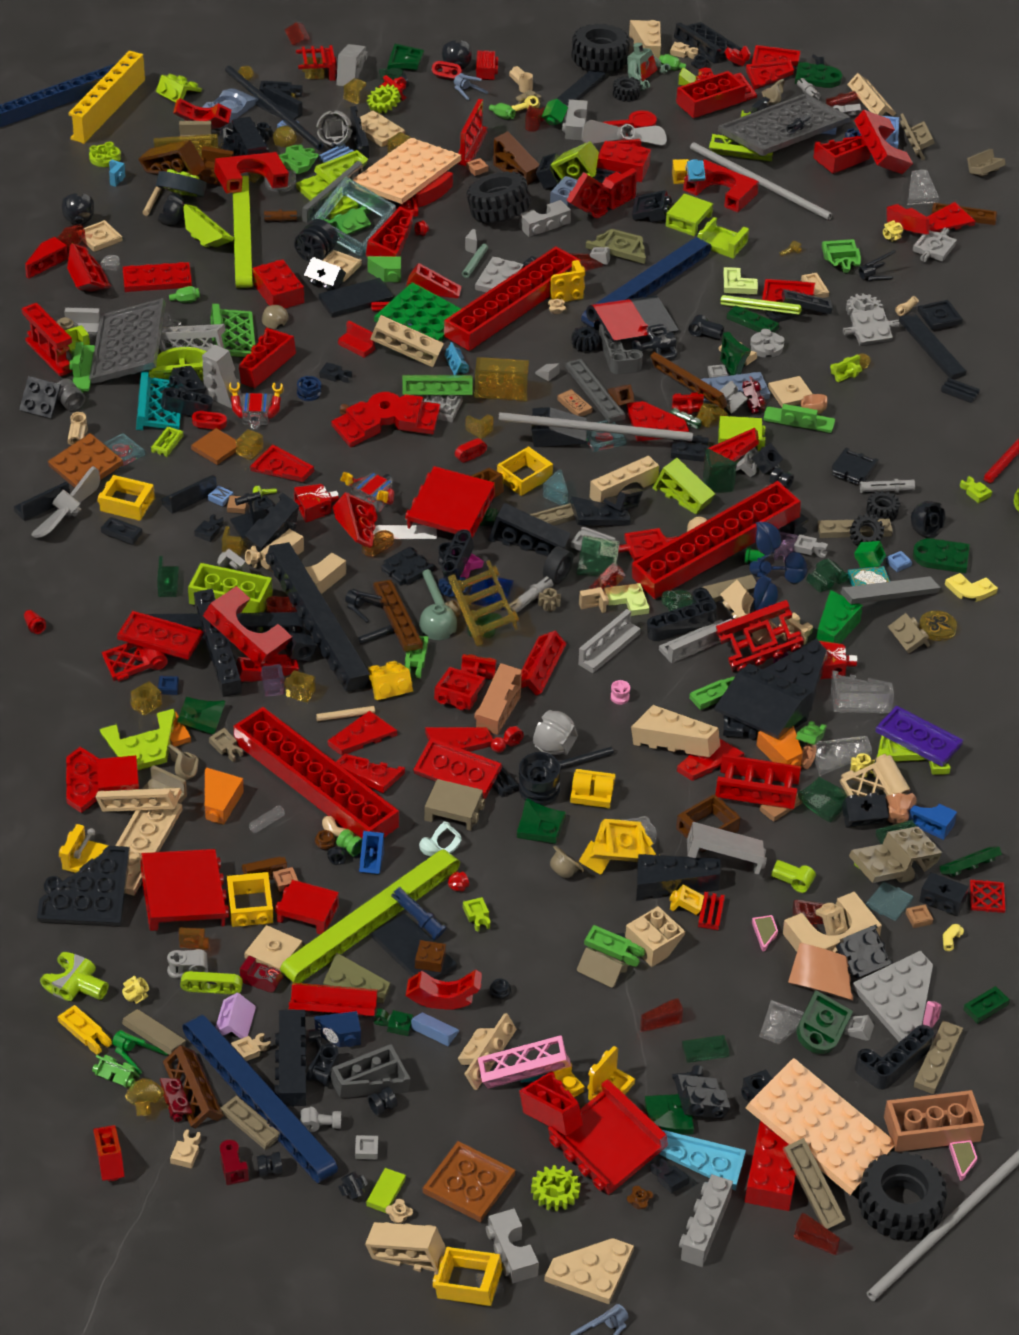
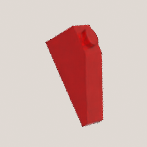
(46, 256)
(433, 282)
(109, 1153)

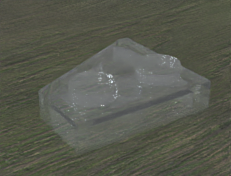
(779, 1022)

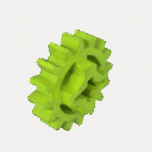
(383, 98)
(555, 1188)

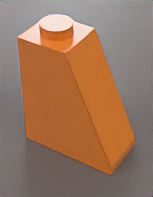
(781, 750)
(221, 794)

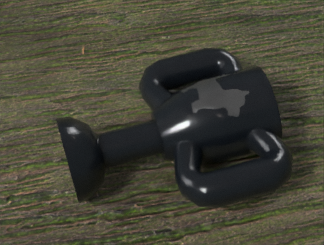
(658, 343)

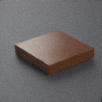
(215, 446)

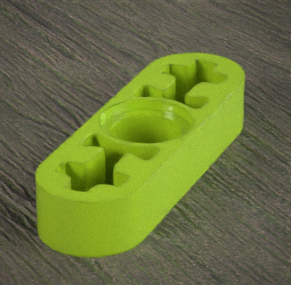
(197, 982)

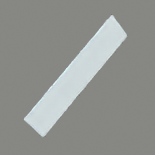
(414, 532)

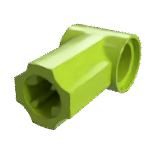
(799, 878)

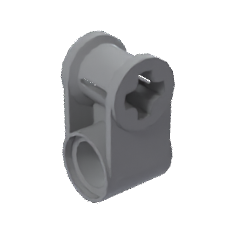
(188, 960)

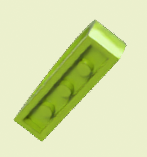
(179, 356)

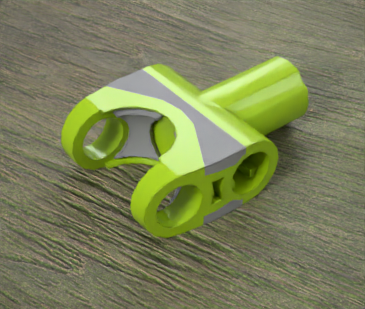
(75, 979)

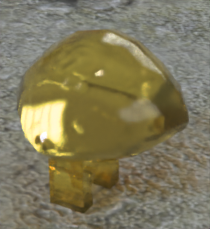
(142, 1093)

